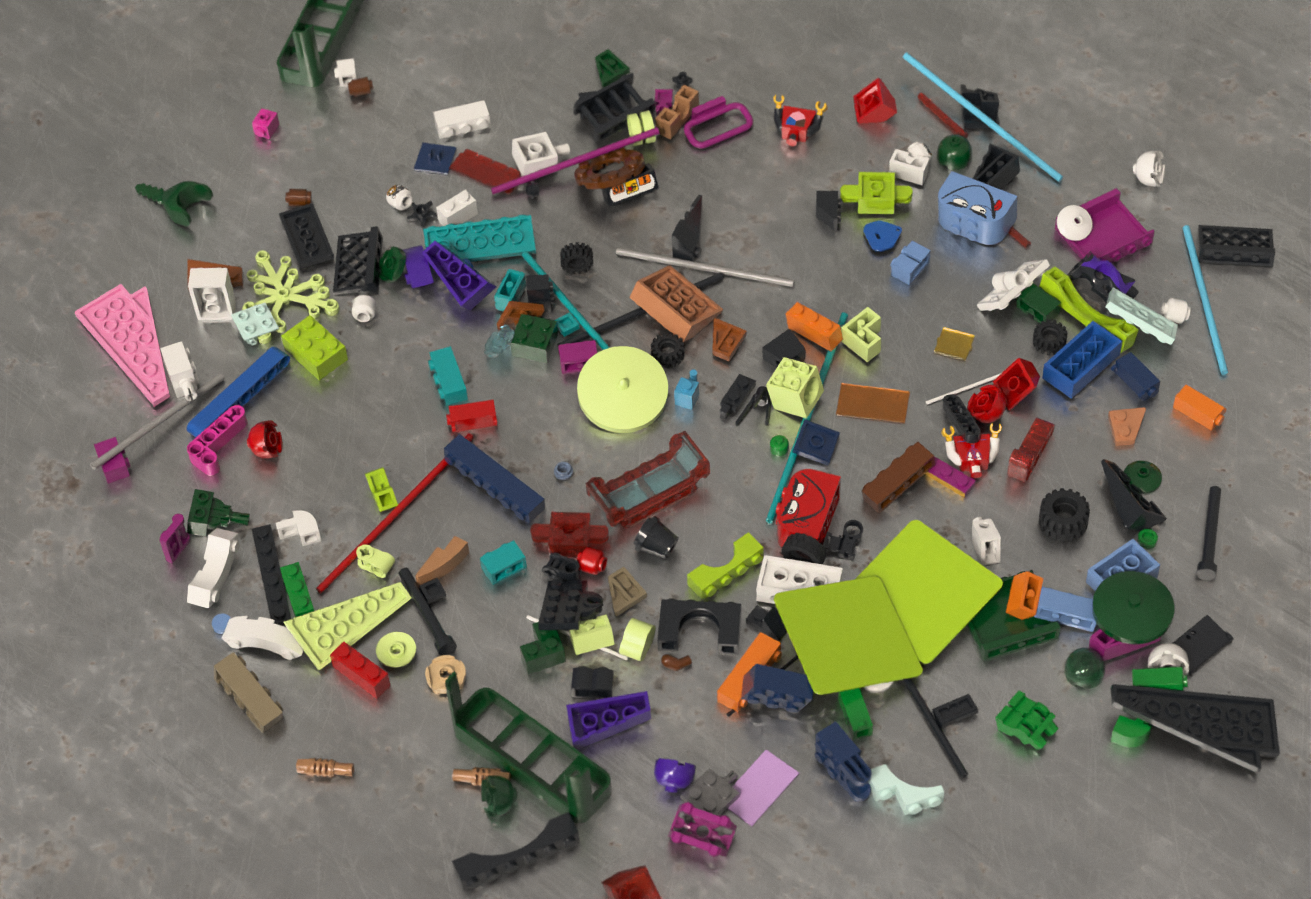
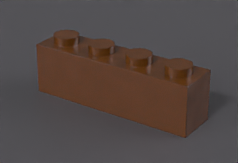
(898, 477)

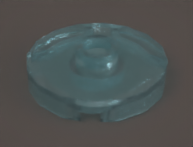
(499, 341)

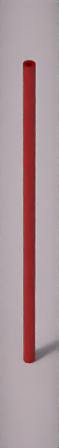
(385, 523)

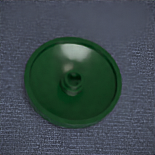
(1133, 607)

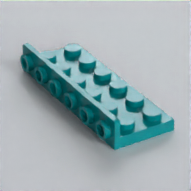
(485, 238)

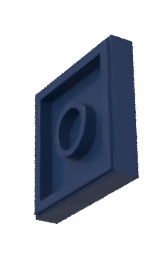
(816, 442)

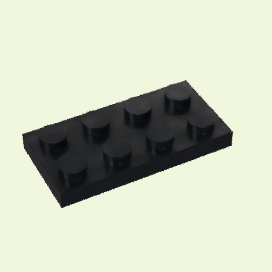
(306, 236)

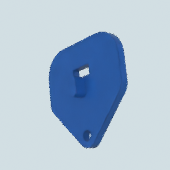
(887, 235)

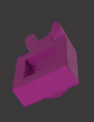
(663, 99)

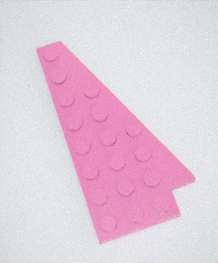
(129, 335)

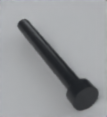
(1207, 568)
(444, 643)

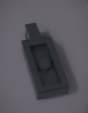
(736, 395)

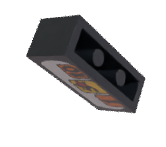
(635, 186)

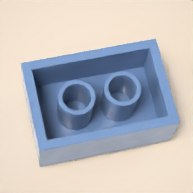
(1126, 558)

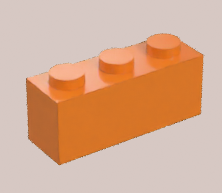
(814, 326)

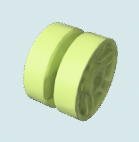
(638, 126)

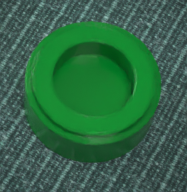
(1147, 538)

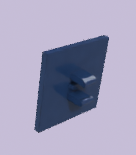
(435, 158)

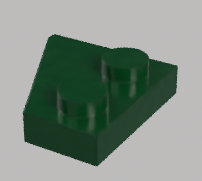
(610, 67)

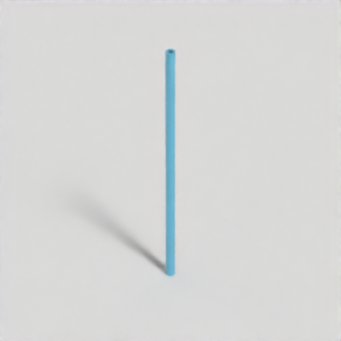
(1018, 145)

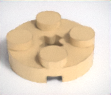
(438, 666)

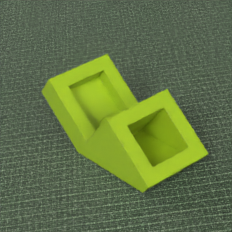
(380, 489)

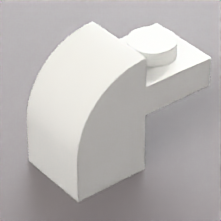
(301, 524)

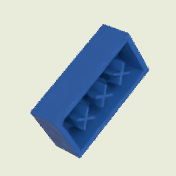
(1082, 359)

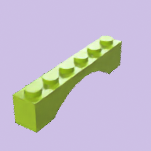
(1060, 286)

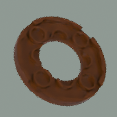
(586, 175)

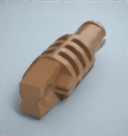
(324, 767)
(477, 774)

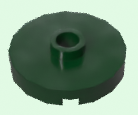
(392, 264)

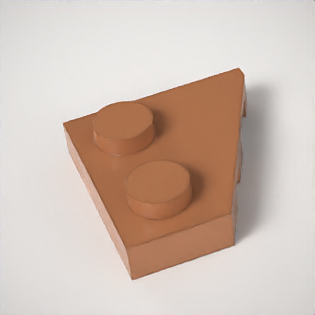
(1126, 425)

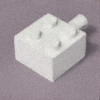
(536, 152)
(181, 370)

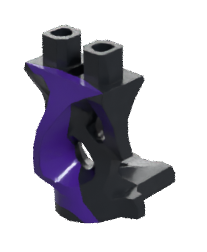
(1112, 277)

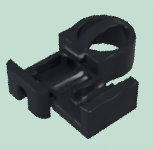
(846, 543)

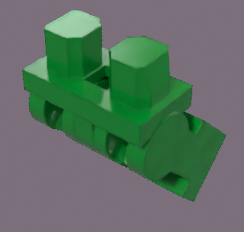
(1026, 720)

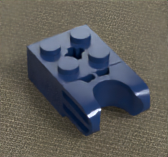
(843, 761)

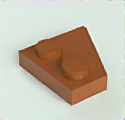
(515, 309)
(726, 339)

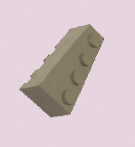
(248, 692)

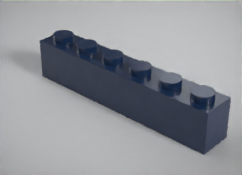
(494, 479)

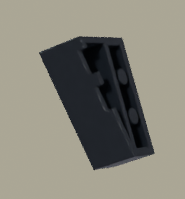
(997, 167)

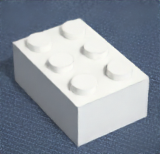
(212, 293)

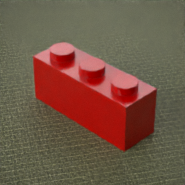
(360, 670)

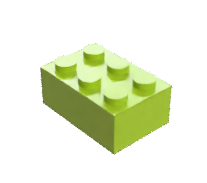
(314, 347)

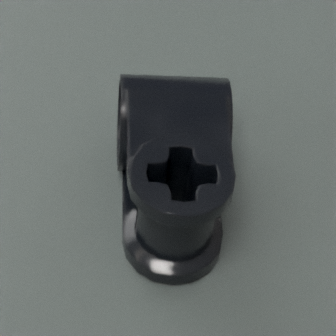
(561, 568)

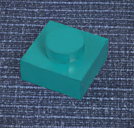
(567, 324)

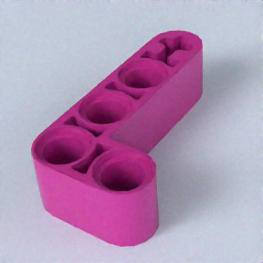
(205, 446)

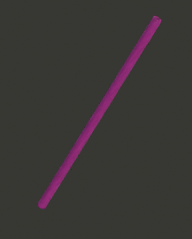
(576, 160)

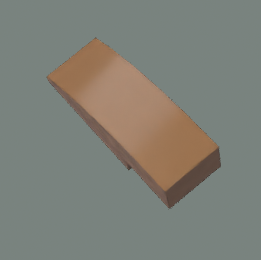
(443, 561)

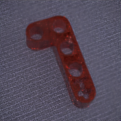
(1025, 459)

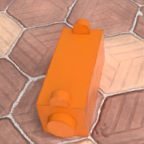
(1199, 407)

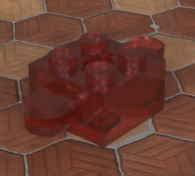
(569, 542)

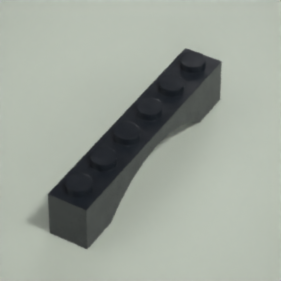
(476, 868)

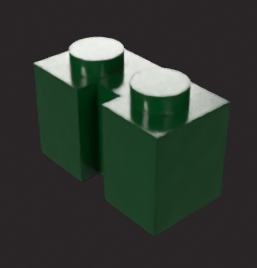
(1039, 304)

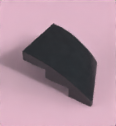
(983, 100)

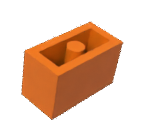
(1024, 595)

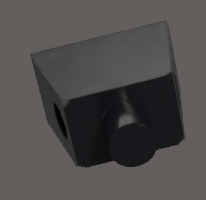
(783, 346)

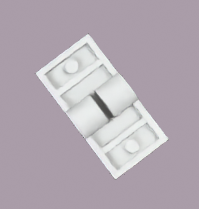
(1011, 283)

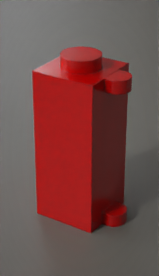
(472, 416)

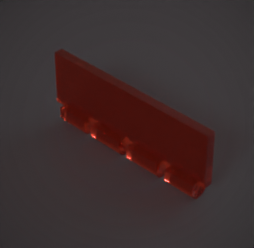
(484, 169)

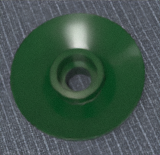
(1146, 482)

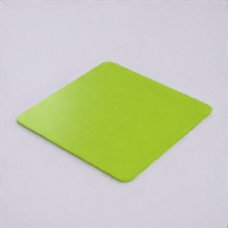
(931, 587)
(847, 635)

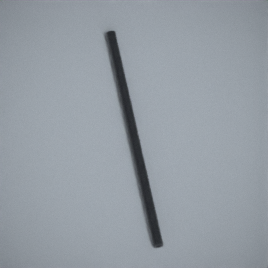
(635, 313)
(936, 728)

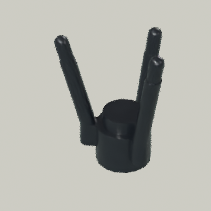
(760, 398)

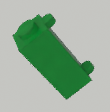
(1160, 678)
(855, 713)

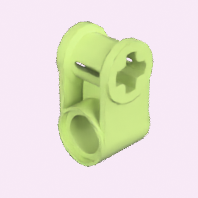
(374, 562)

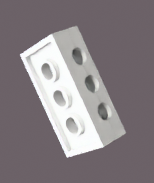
(787, 575)

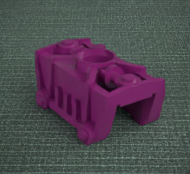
(702, 819)

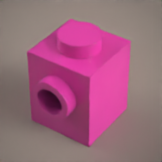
(265, 123)

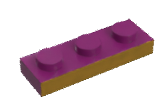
(951, 478)

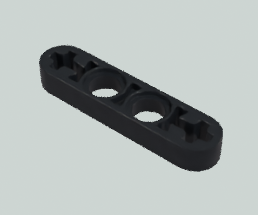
(970, 431)

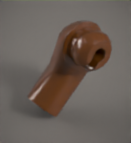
(674, 663)

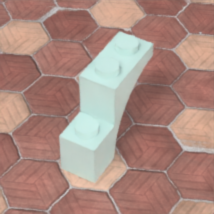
(911, 798)

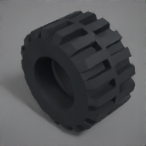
(1067, 502)

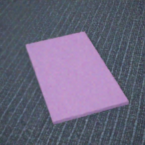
(761, 786)

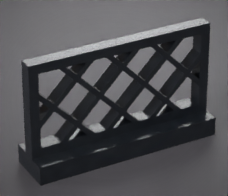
(1236, 253)
(370, 274)

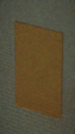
(873, 403)

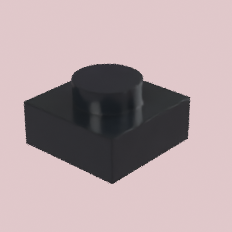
(433, 590)

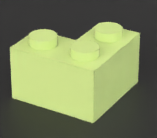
(861, 335)

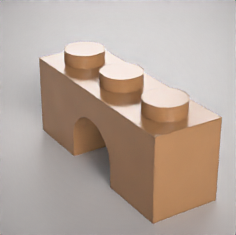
(672, 120)

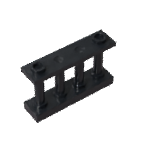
(615, 123)

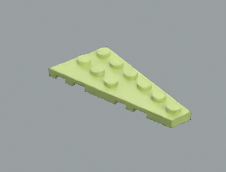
(345, 621)

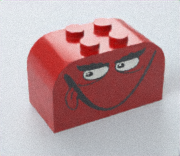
(808, 505)

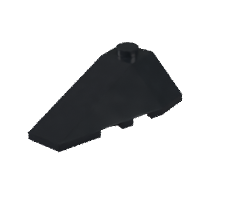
(688, 233)
(1129, 502)

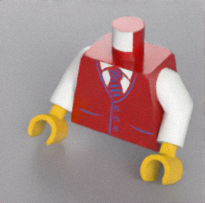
(972, 456)

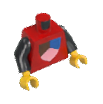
(797, 123)

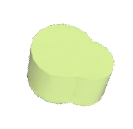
(637, 639)

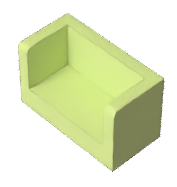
(592, 635)

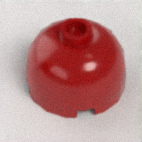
(987, 404)
(265, 440)

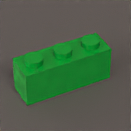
(296, 589)

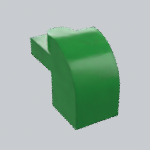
(1130, 732)

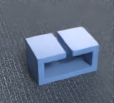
(910, 262)

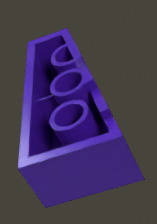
(459, 277)
(606, 717)

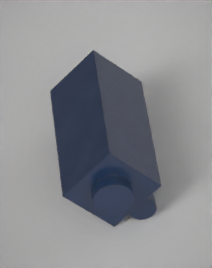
(1137, 376)

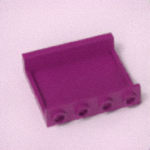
(1113, 230)

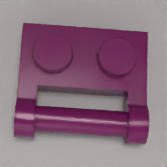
(174, 538)

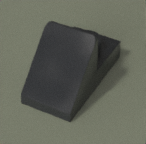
(767, 622)

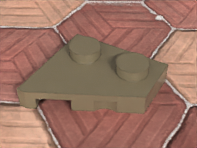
(624, 591)

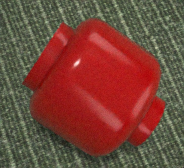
(592, 561)

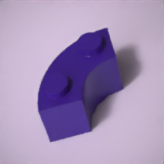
(417, 267)

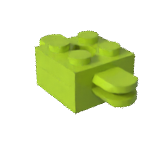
(876, 184)

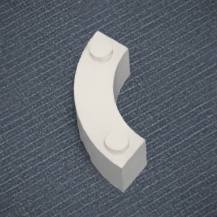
(219, 557)
(261, 634)

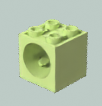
(795, 387)

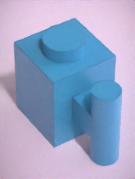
(687, 391)

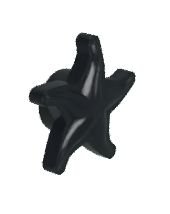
(422, 213)

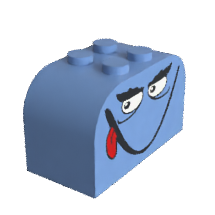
(975, 209)

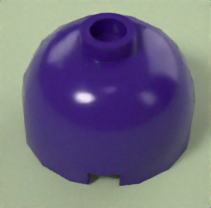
(673, 774)

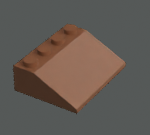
(675, 302)

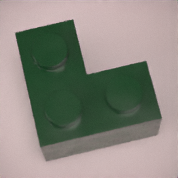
(544, 652)

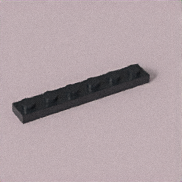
(271, 574)

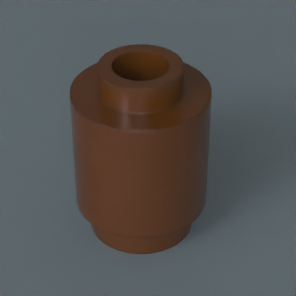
(360, 86)
(298, 197)

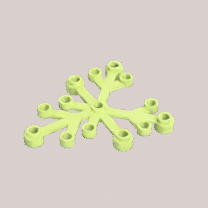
(285, 294)

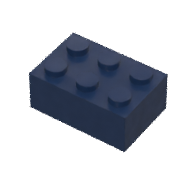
(776, 688)

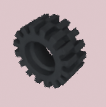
(576, 258)
(1049, 329)
(664, 342)

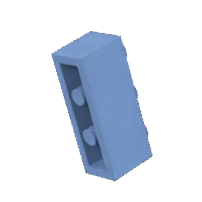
(1066, 609)

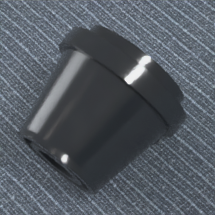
(655, 539)

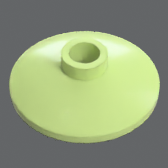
(394, 643)

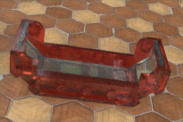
(651, 484)

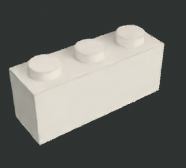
(462, 119)

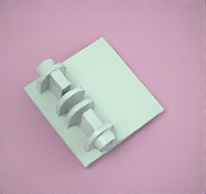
(254, 322)

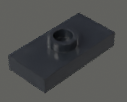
(955, 711)

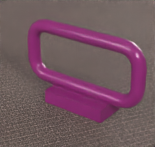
(711, 110)

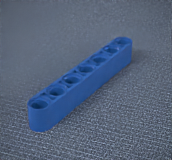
(241, 389)

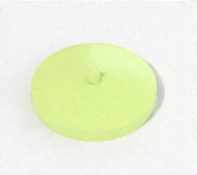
(622, 389)

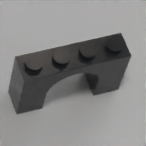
(677, 613)

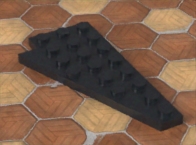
(1220, 723)

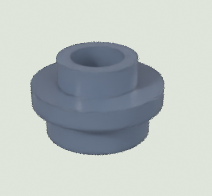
(563, 466)

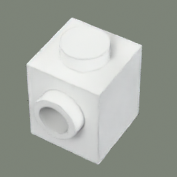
(345, 71)

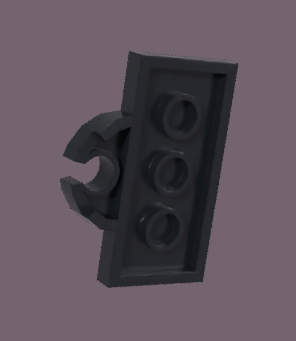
(567, 604)

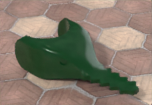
(177, 198)

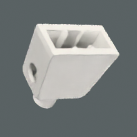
(983, 532)

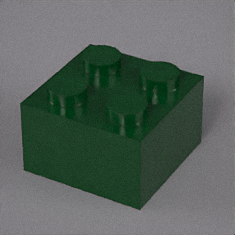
(534, 338)

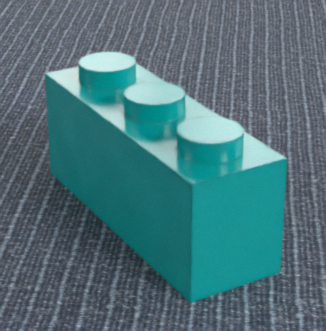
(447, 376)

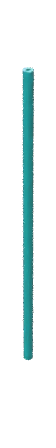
(792, 457)

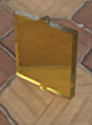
(954, 344)

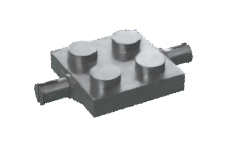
(711, 793)

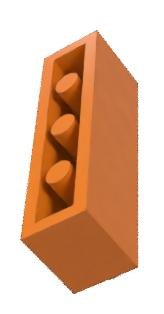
(762, 651)

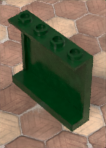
(1001, 633)

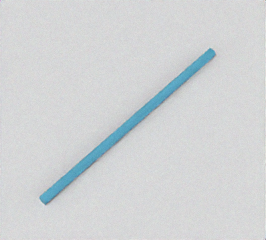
(1205, 300)

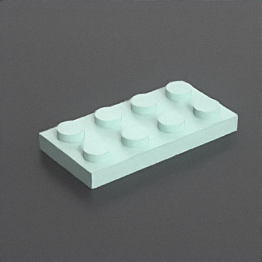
(1142, 316)

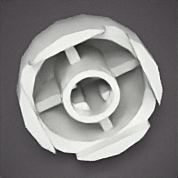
(1150, 169)
(1169, 656)

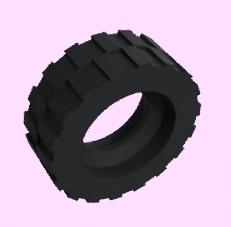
(803, 548)

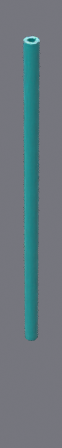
(567, 303)

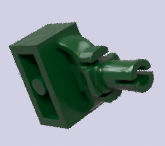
(211, 513)

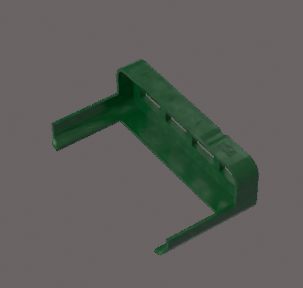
(302, 42)
(579, 800)

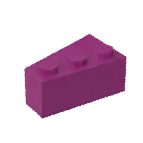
(1111, 648)

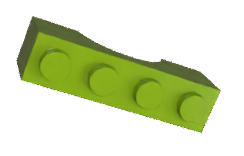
(707, 579)

